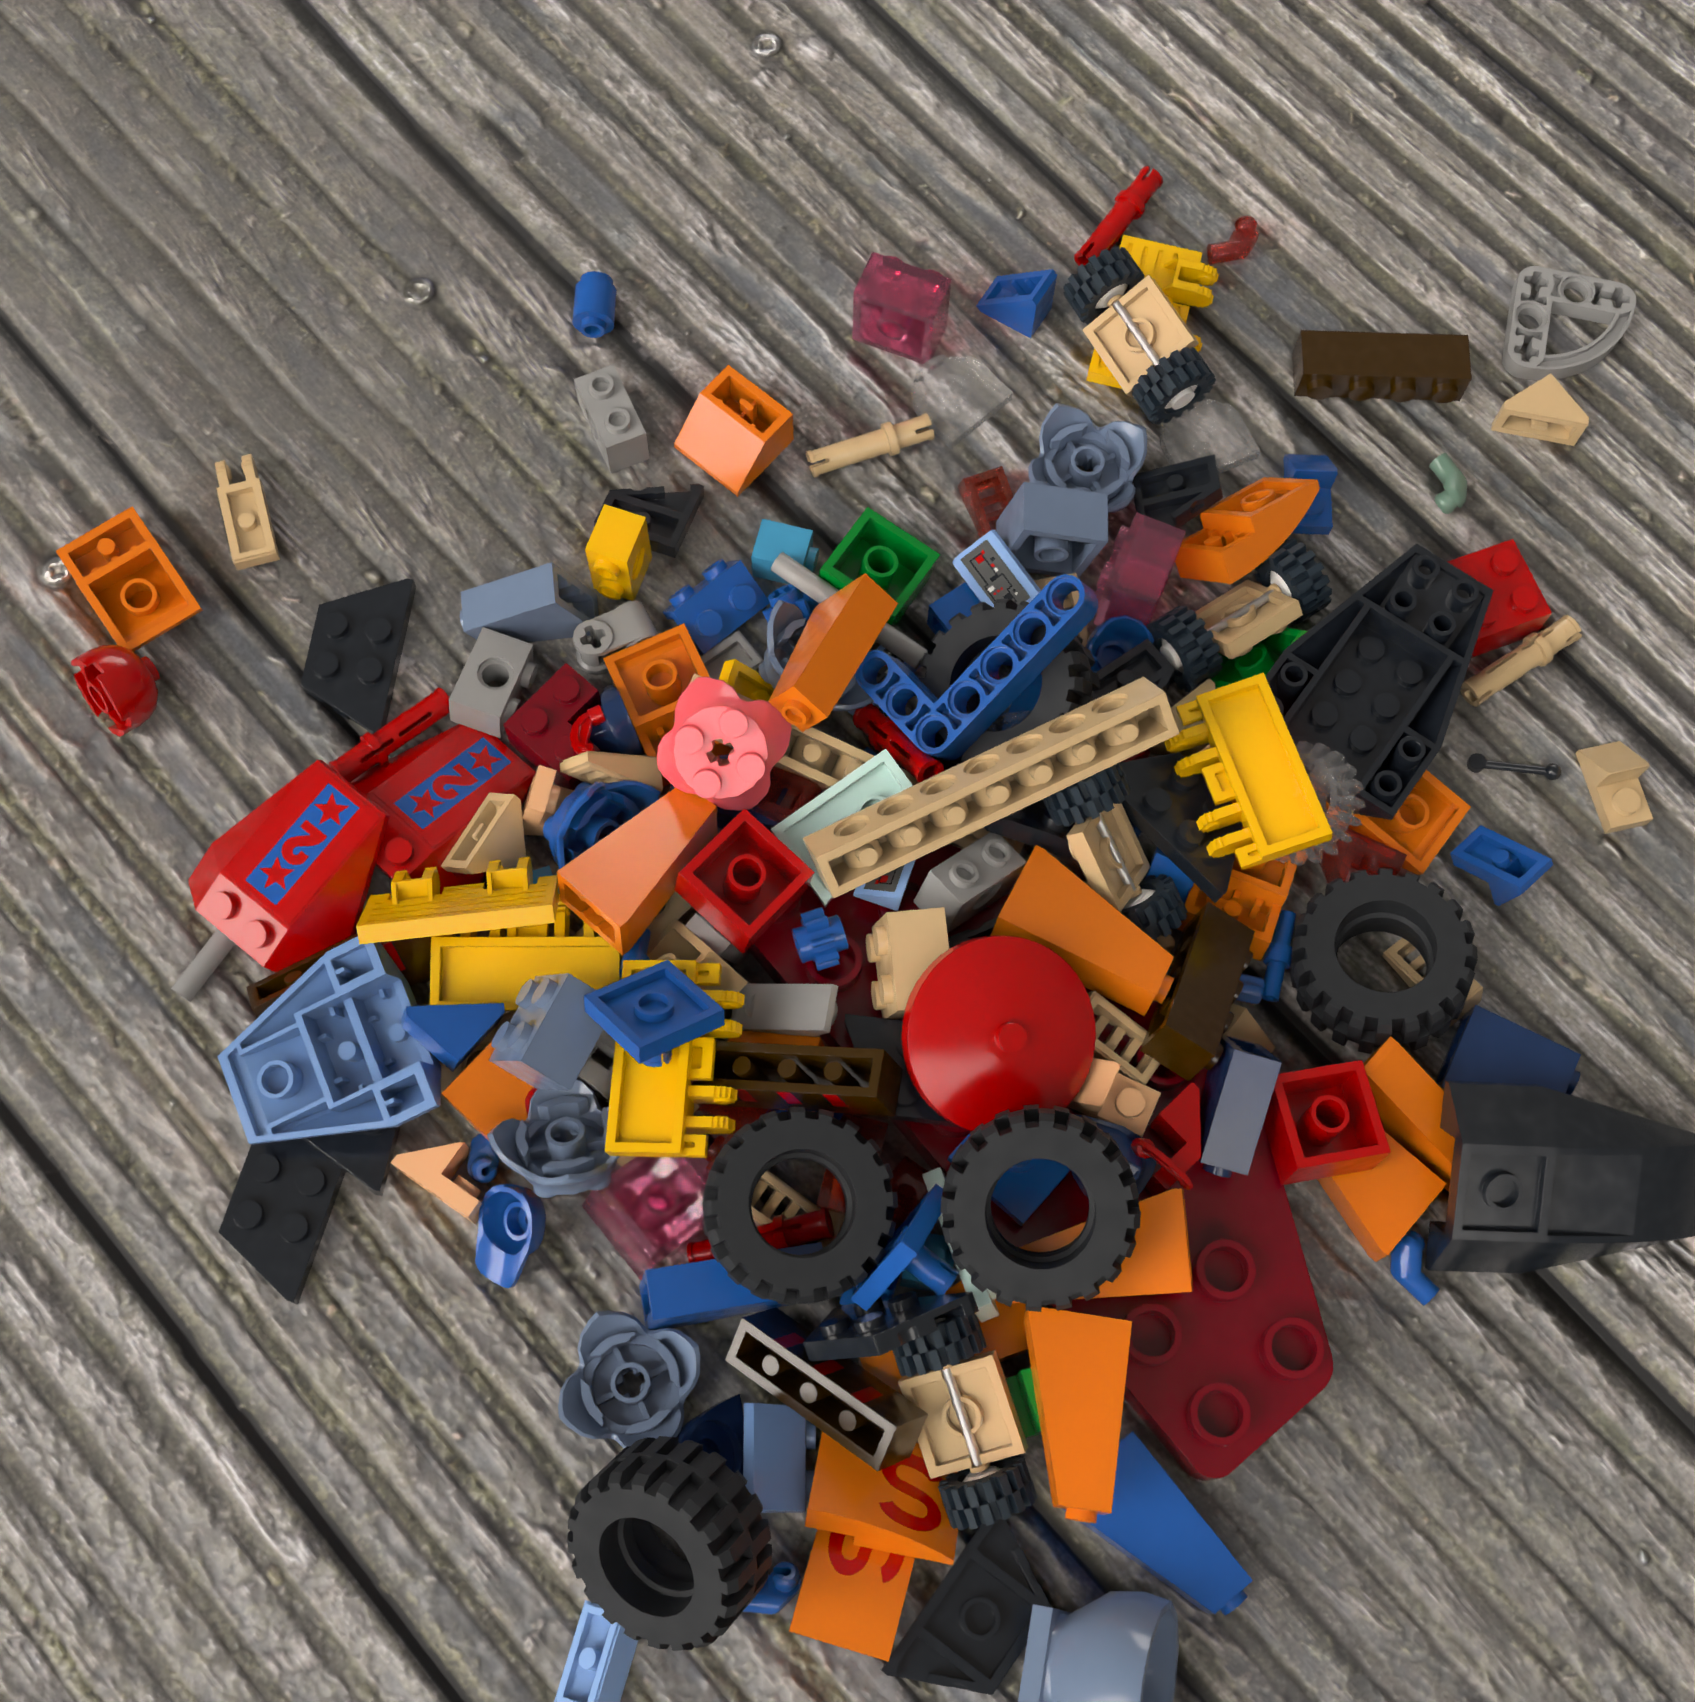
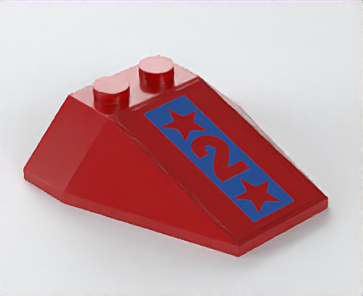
(435, 795)
(293, 869)

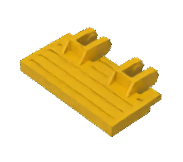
(1177, 274)
(1255, 765)
(421, 910)
(497, 966)
(655, 1105)

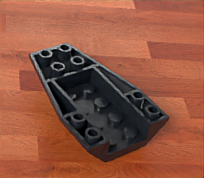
(1385, 674)
(1555, 1180)

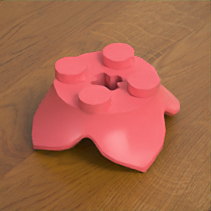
(714, 711)

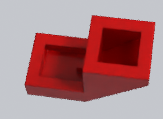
(1181, 1130)

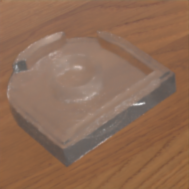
(957, 396)
(1208, 431)

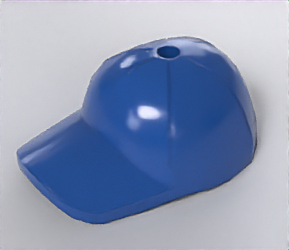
(508, 1232)

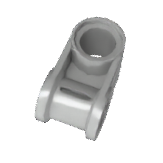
(611, 633)

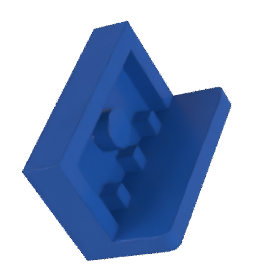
(717, 603)

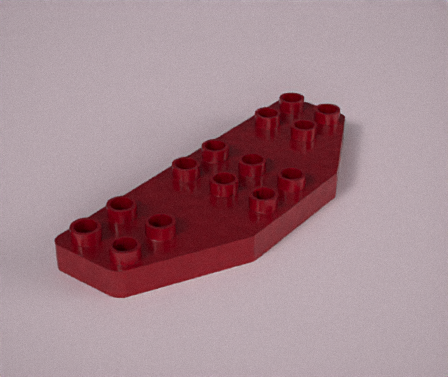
(1204, 1365)

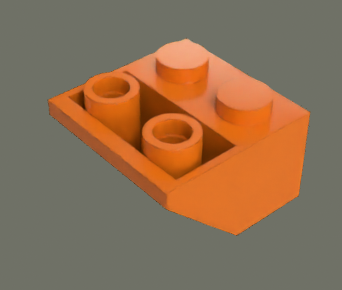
(734, 430)

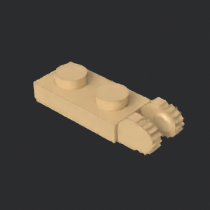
(246, 516)

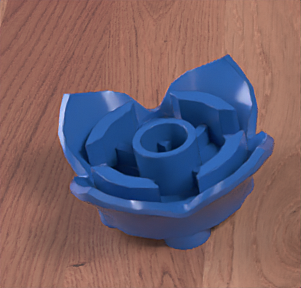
(592, 814)

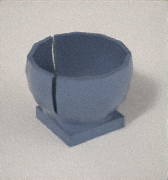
(1103, 1652)

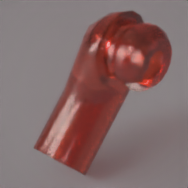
(1238, 245)

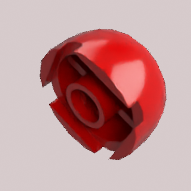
(118, 684)

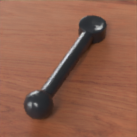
(1478, 762)

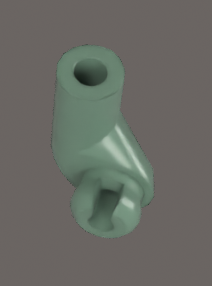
(1453, 483)

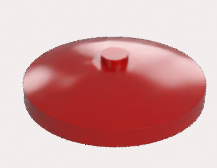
(997, 1030)

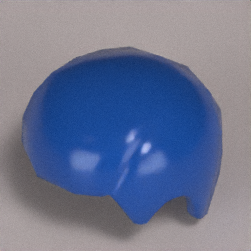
(1116, 638)

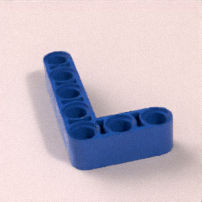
(982, 674)

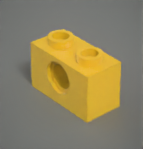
(618, 553)

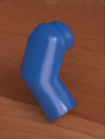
(482, 1160)
(1406, 1267)
(778, 1590)

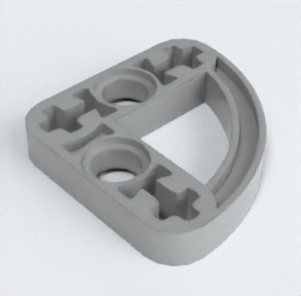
(1551, 299)

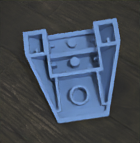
(333, 1053)

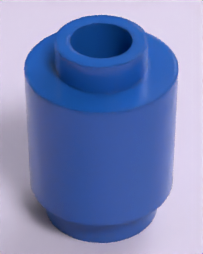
(594, 304)

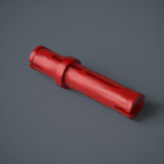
(1128, 207)
(378, 746)
(899, 746)
(780, 1233)

